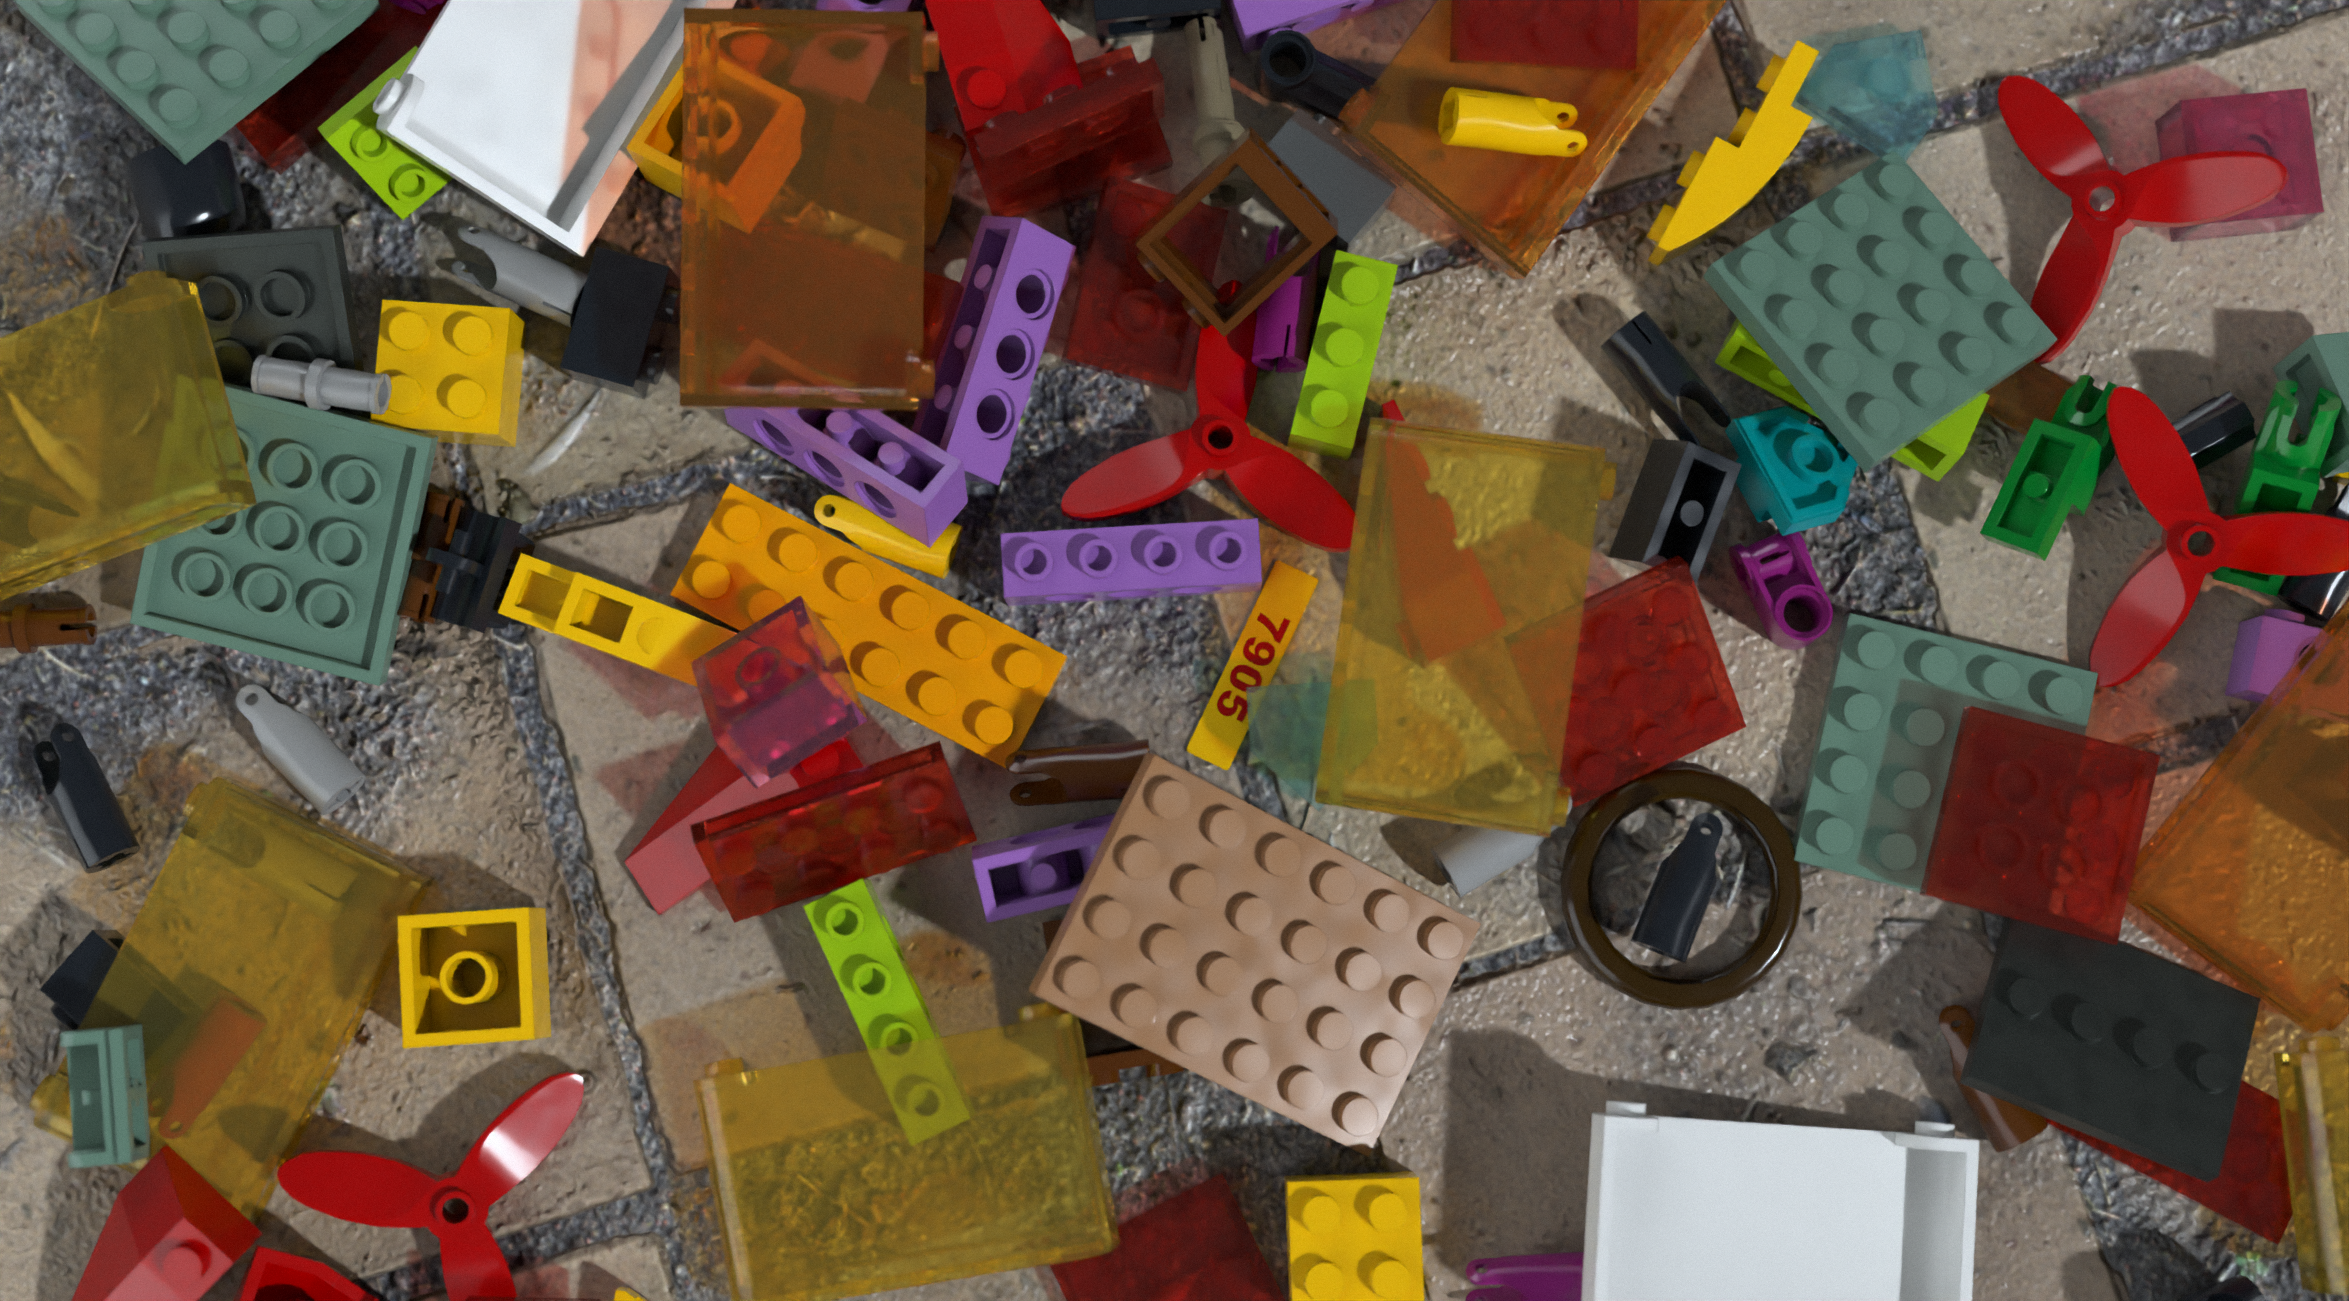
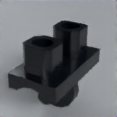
(475, 570)

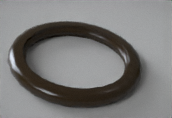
(1618, 969)

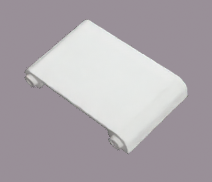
(538, 102)
(1776, 1211)

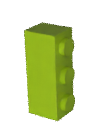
(1342, 355)

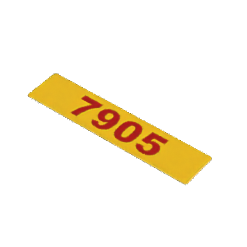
(1252, 663)

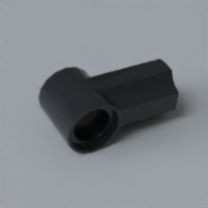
(1323, 81)
(2215, 429)

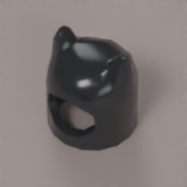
(189, 197)

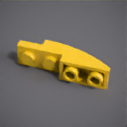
(1731, 176)
(609, 619)

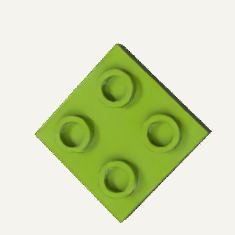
(387, 166)

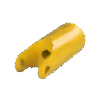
(1508, 123)
(887, 541)

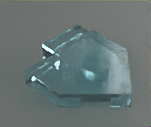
(1876, 92)
(1288, 731)

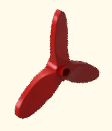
(2162, 195)
(1259, 473)
(2166, 583)
(401, 1195)

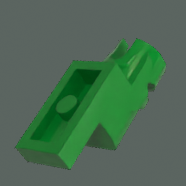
(2053, 472)
(2282, 472)

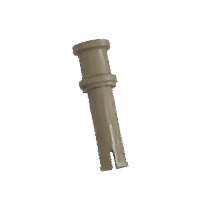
(1215, 109)

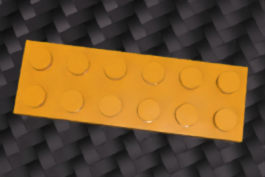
(897, 634)

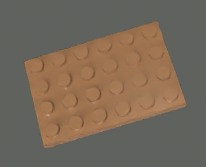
(1254, 955)

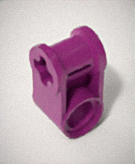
(1782, 582)

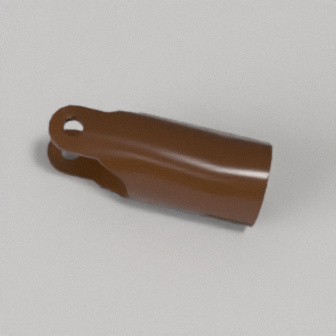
(1077, 772)
(2001, 1121)

